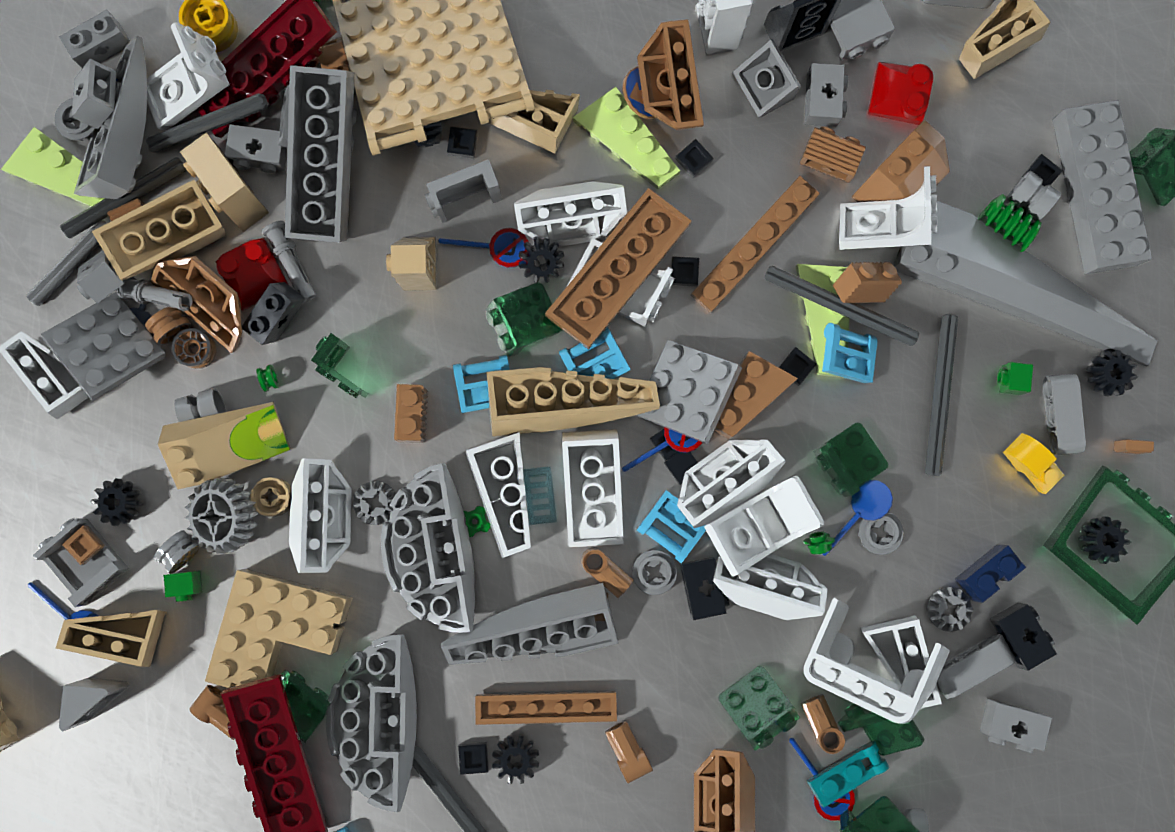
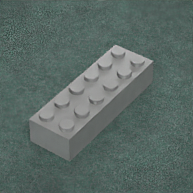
(319, 153)
(1101, 187)

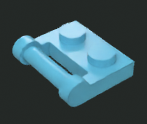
(847, 361)
(609, 363)
(475, 395)
(669, 513)

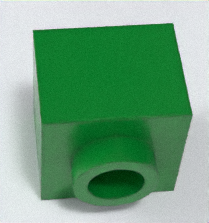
(1015, 378)
(182, 585)

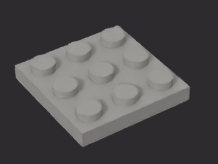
(103, 346)
(691, 390)

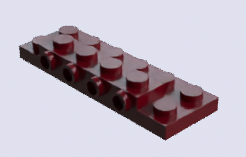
(264, 58)
(272, 757)

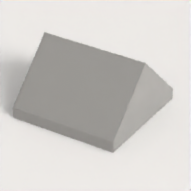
(767, 79)
(85, 699)

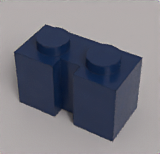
(981, 577)

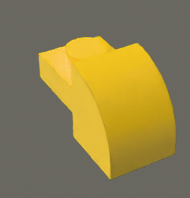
(1035, 462)

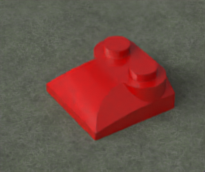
(901, 92)
(250, 270)

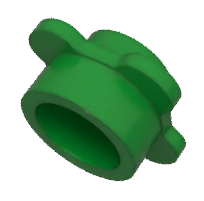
(482, 524)
(819, 542)

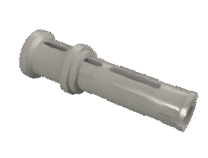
(285, 251)
(145, 292)

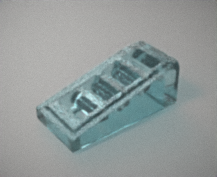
(537, 472)

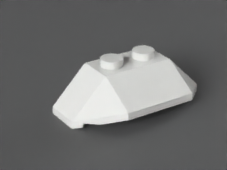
(571, 212)
(727, 479)
(319, 516)
(774, 588)

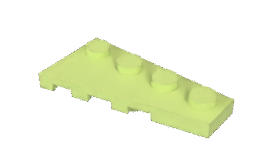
(627, 137)
(47, 165)
(817, 315)

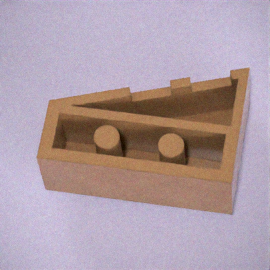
(753, 391)

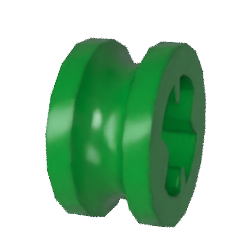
(267, 378)

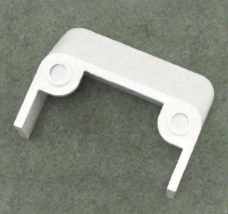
(831, 669)

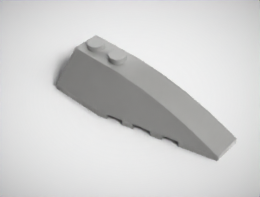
(117, 146)
(550, 624)

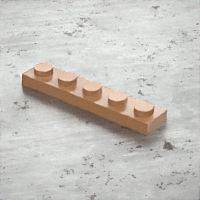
(545, 707)

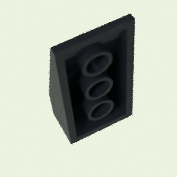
(799, 21)

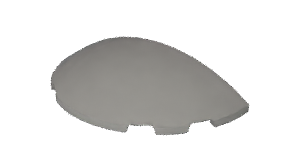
(430, 551)
(375, 722)

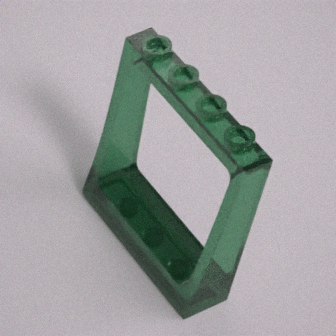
(1056, 544)

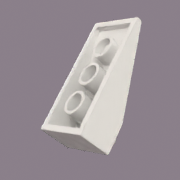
(592, 488)

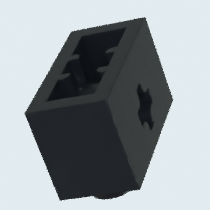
(273, 313)
(699, 604)
(1012, 624)

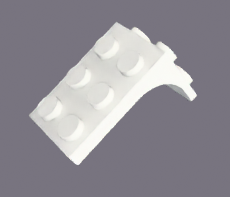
(186, 79)
(891, 221)
(645, 302)
(764, 524)

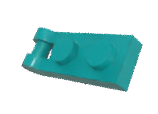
(847, 774)

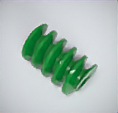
(1011, 221)

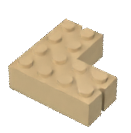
(265, 614)

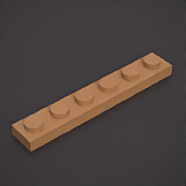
(755, 244)

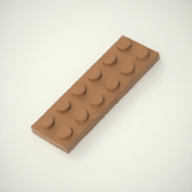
(618, 268)

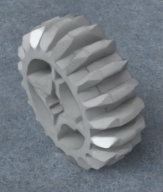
(225, 499)

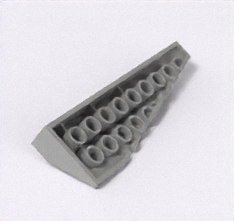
(987, 269)

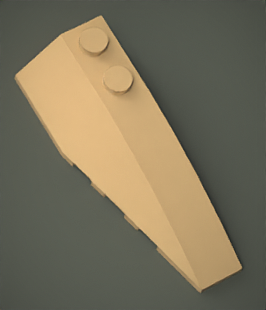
(551, 400)

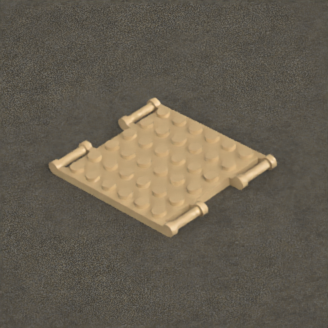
(429, 64)

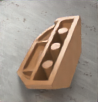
(670, 76)
(904, 169)
(213, 301)
(724, 793)

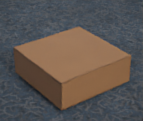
(1133, 446)
(83, 545)

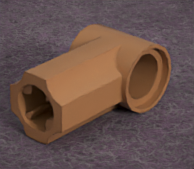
(607, 573)
(211, 708)
(822, 722)
(630, 756)

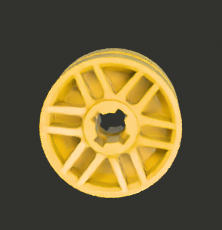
(210, 19)

